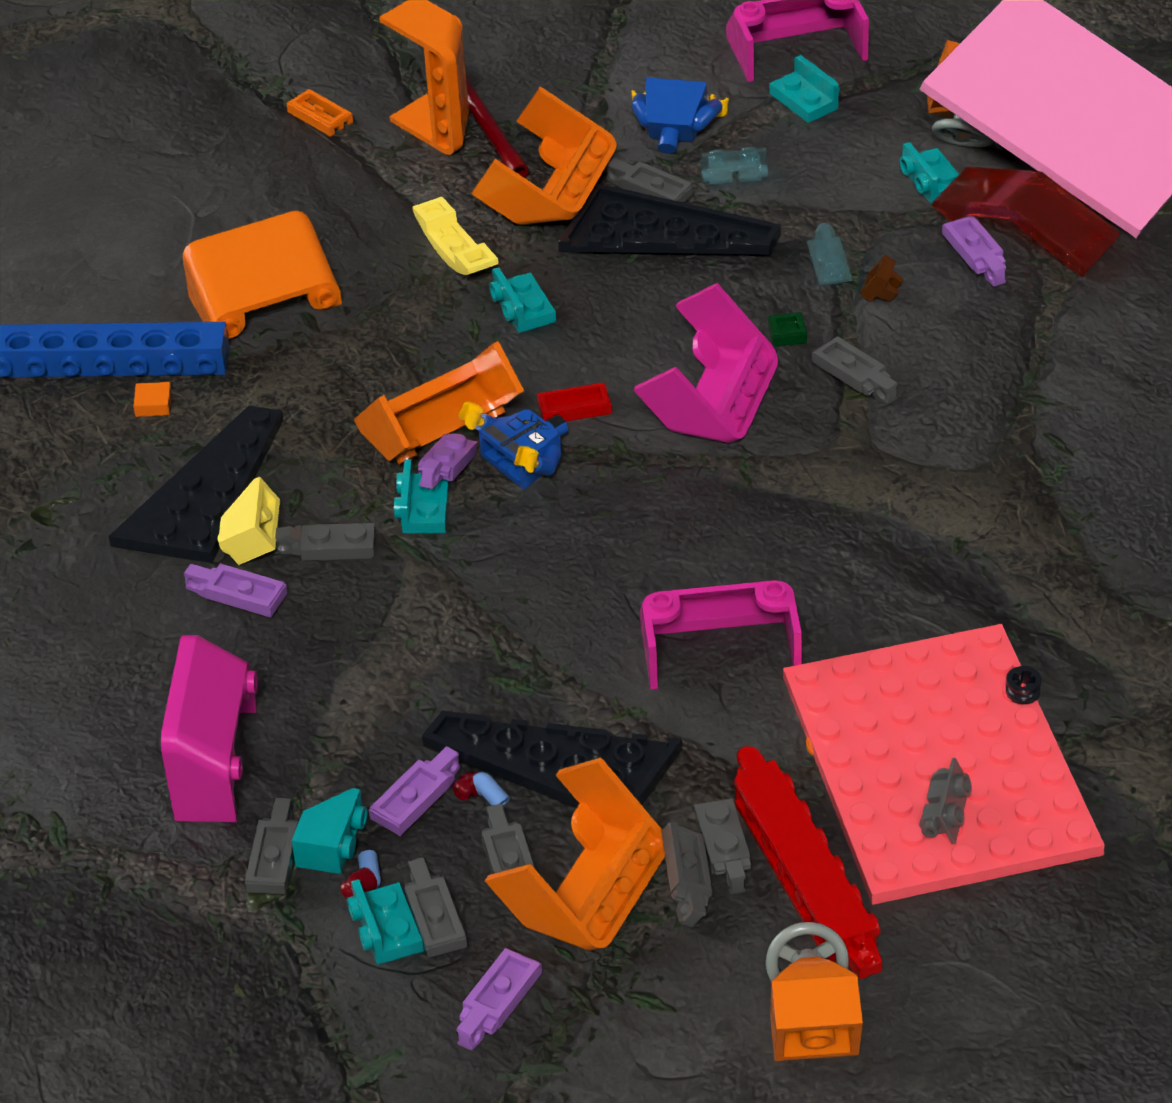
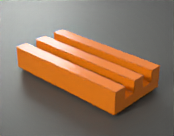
(315, 114)

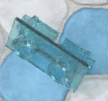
(748, 162)
(828, 256)

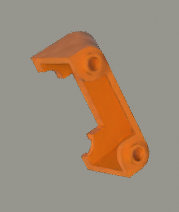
(257, 269)

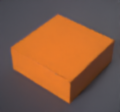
(152, 399)

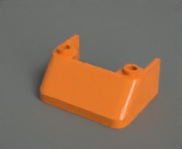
(442, 113)
(570, 145)
(433, 408)
(608, 877)

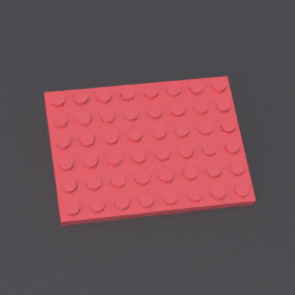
(900, 715)

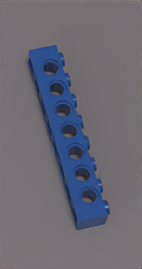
(114, 349)

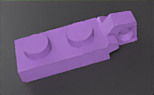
(977, 248)
(446, 459)
(236, 588)
(415, 791)
(496, 996)

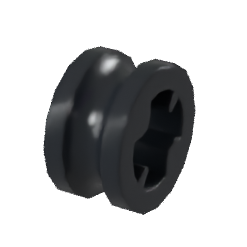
(1027, 676)

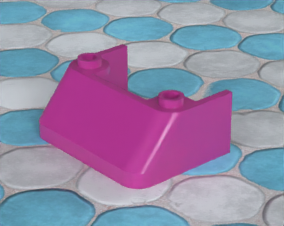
(785, 18)
(735, 375)
(719, 608)
(201, 728)

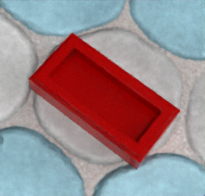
(575, 402)

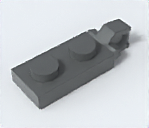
(648, 180)
(856, 369)
(327, 541)
(504, 842)
(724, 842)
(272, 851)
(687, 872)
(433, 911)

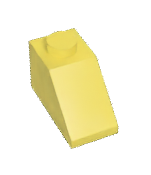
(250, 523)

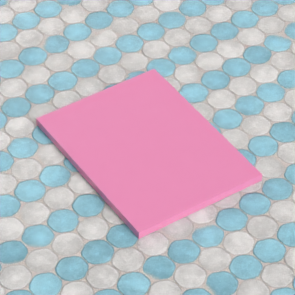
(1065, 108)

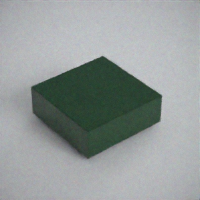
(787, 329)

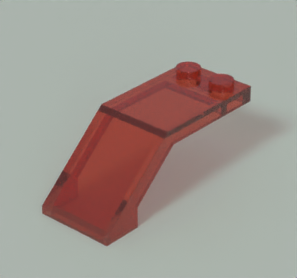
(1036, 207)

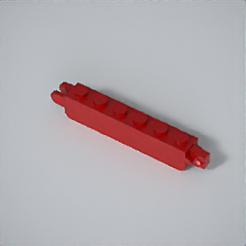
(803, 861)

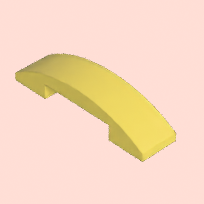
(449, 238)

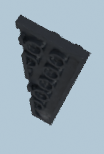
(646, 223)
(188, 508)
(536, 754)

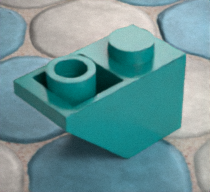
(328, 832)

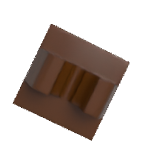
(882, 281)

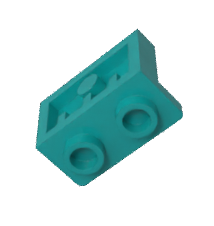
(807, 90)
(927, 170)
(521, 301)
(420, 507)
(385, 921)

